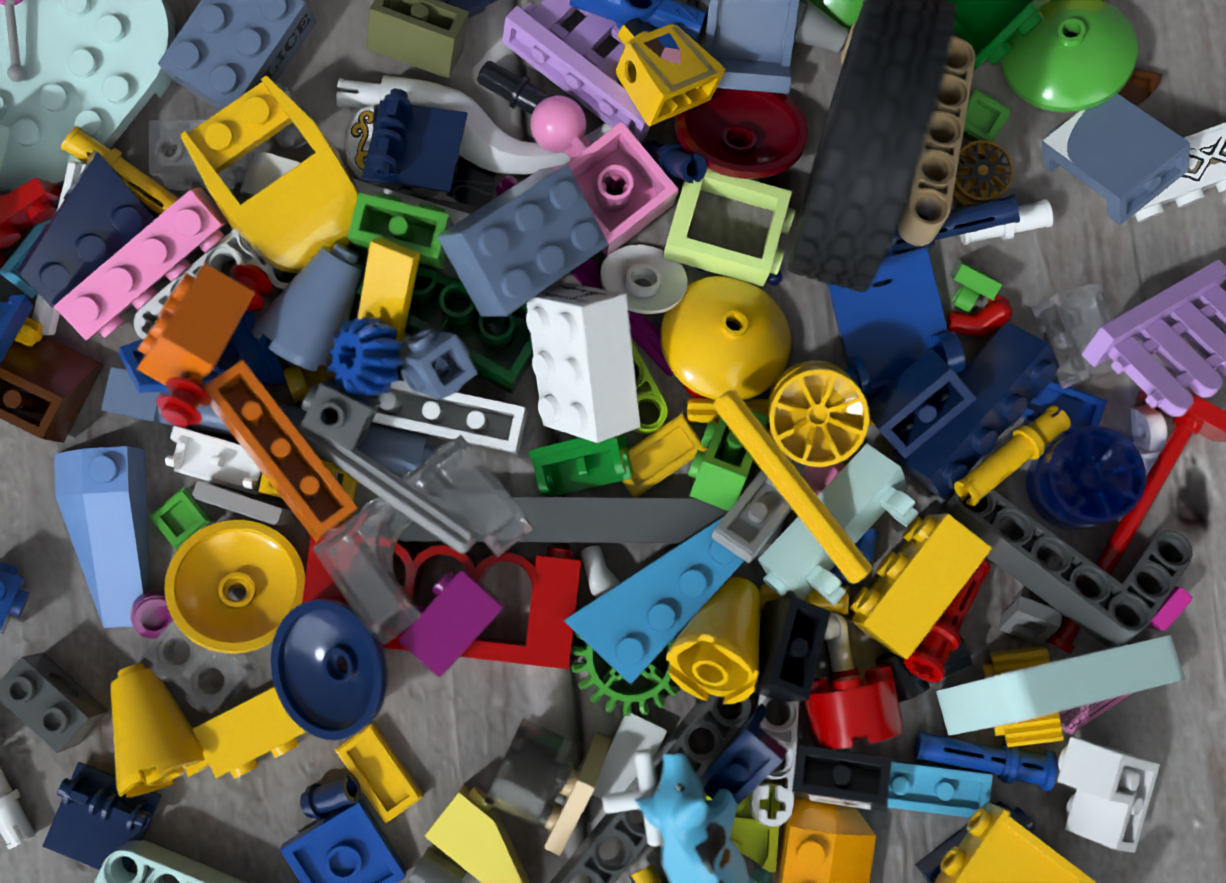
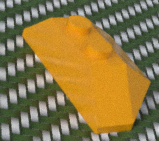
(824, 845)

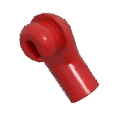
(983, 323)

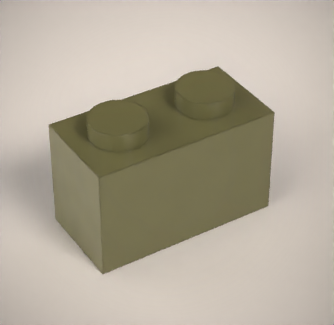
(418, 33)

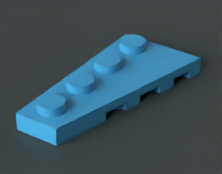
(650, 608)

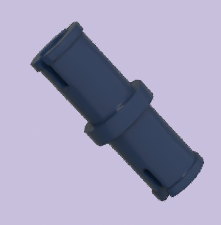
(676, 161)

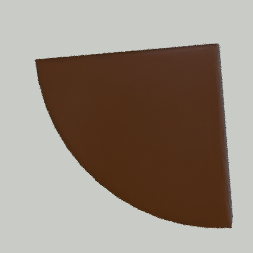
(1140, 86)

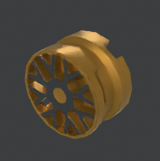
(981, 173)

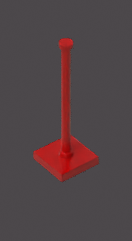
(1200, 419)

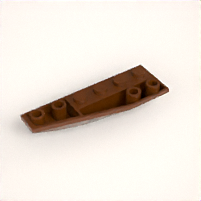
(45, 387)

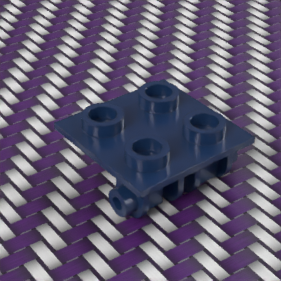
(414, 144)
(96, 819)

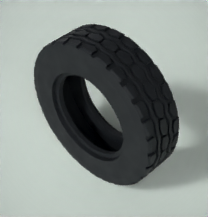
(872, 140)

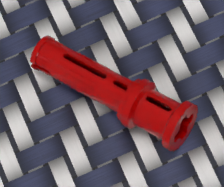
(933, 651)

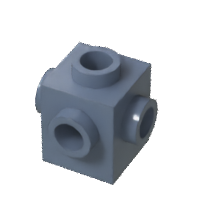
(436, 363)

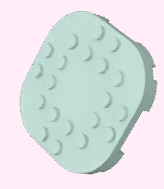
(83, 68)

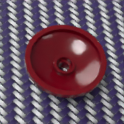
(744, 133)

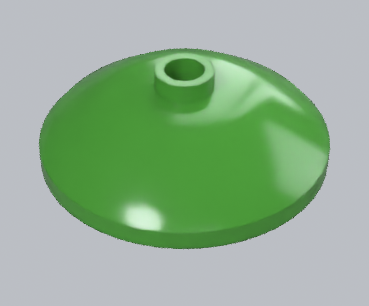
(1072, 71)

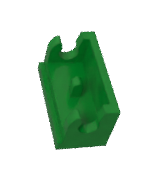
(581, 465)

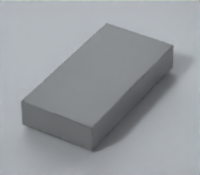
(241, 503)

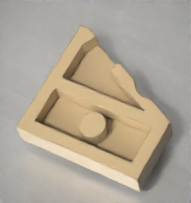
(577, 793)

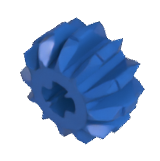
(365, 356)

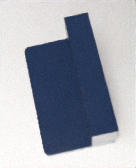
(744, 760)

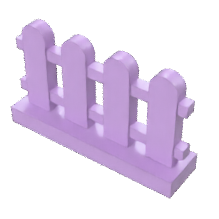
(571, 60)
(1150, 325)

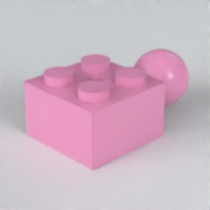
(611, 161)

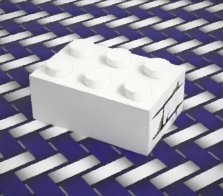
(583, 361)

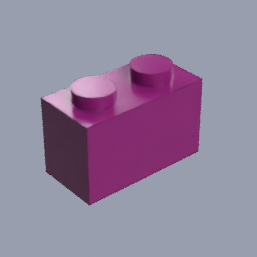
(451, 621)

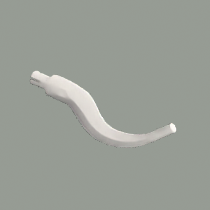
(482, 140)

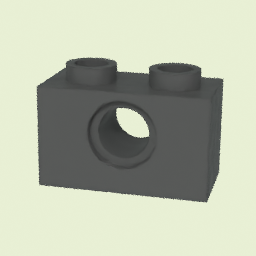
(50, 701)

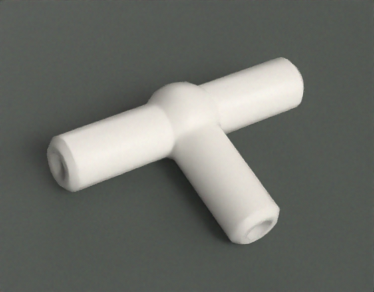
(647, 786)

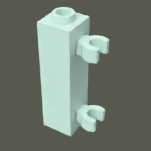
(856, 500)

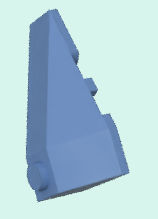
(106, 518)

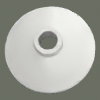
(645, 277)

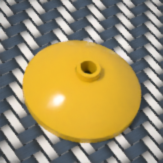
(711, 355)
(228, 558)

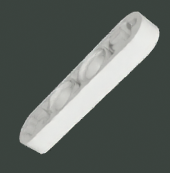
(787, 737)

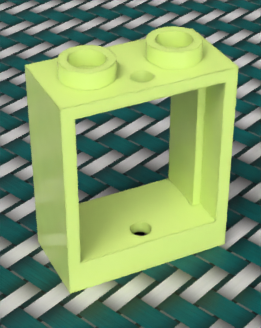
(719, 259)

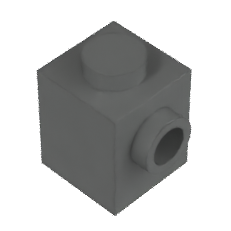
(339, 414)

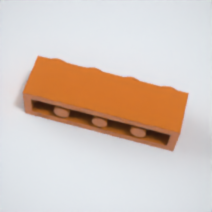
(279, 451)

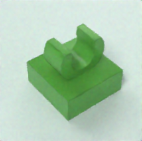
(972, 284)

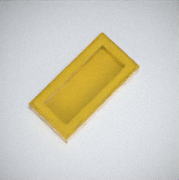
(662, 454)
(379, 772)

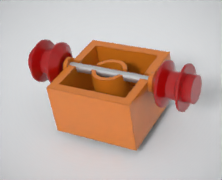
(194, 332)

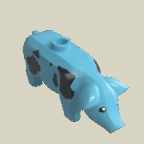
(695, 830)

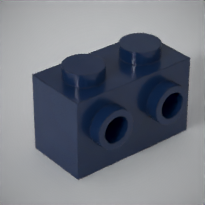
(919, 403)

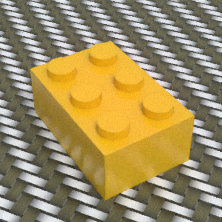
(917, 583)

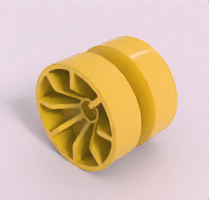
(817, 413)

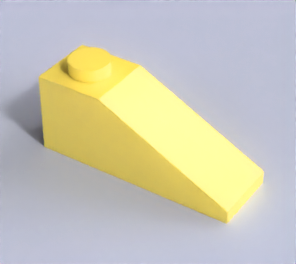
(477, 838)

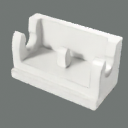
(213, 460)

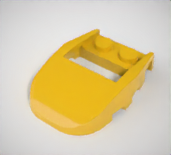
(301, 208)

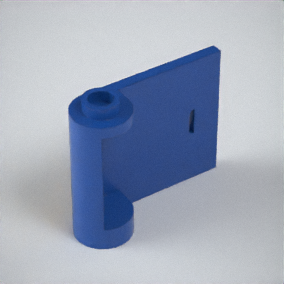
(894, 322)

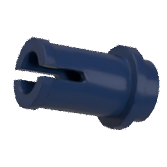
(321, 799)

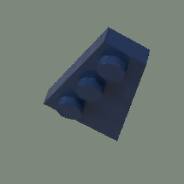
(85, 232)

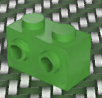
(402, 224)
(723, 467)

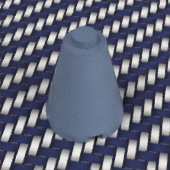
(313, 308)

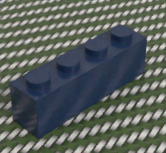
(1004, 382)

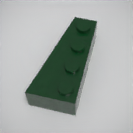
(496, 344)

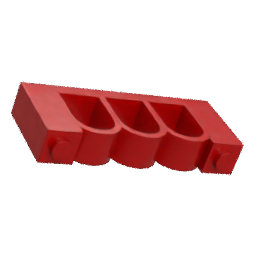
(553, 599)

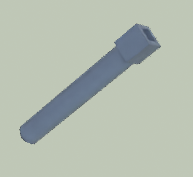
(390, 447)

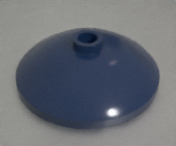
(328, 669)

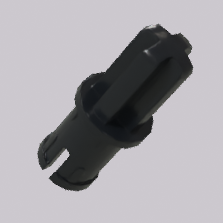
(510, 87)

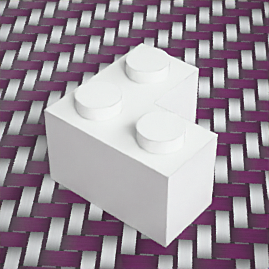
(1109, 794)

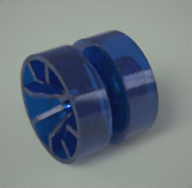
(1086, 478)

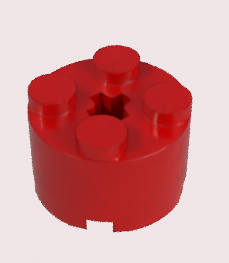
(854, 708)

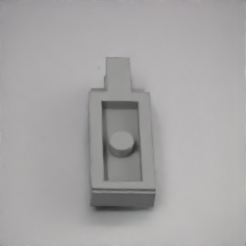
(753, 517)

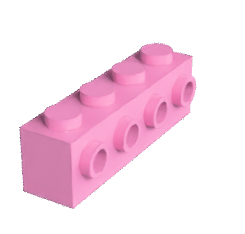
(142, 263)

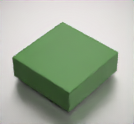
(984, 117)
(180, 517)

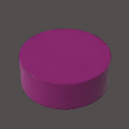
(150, 614)

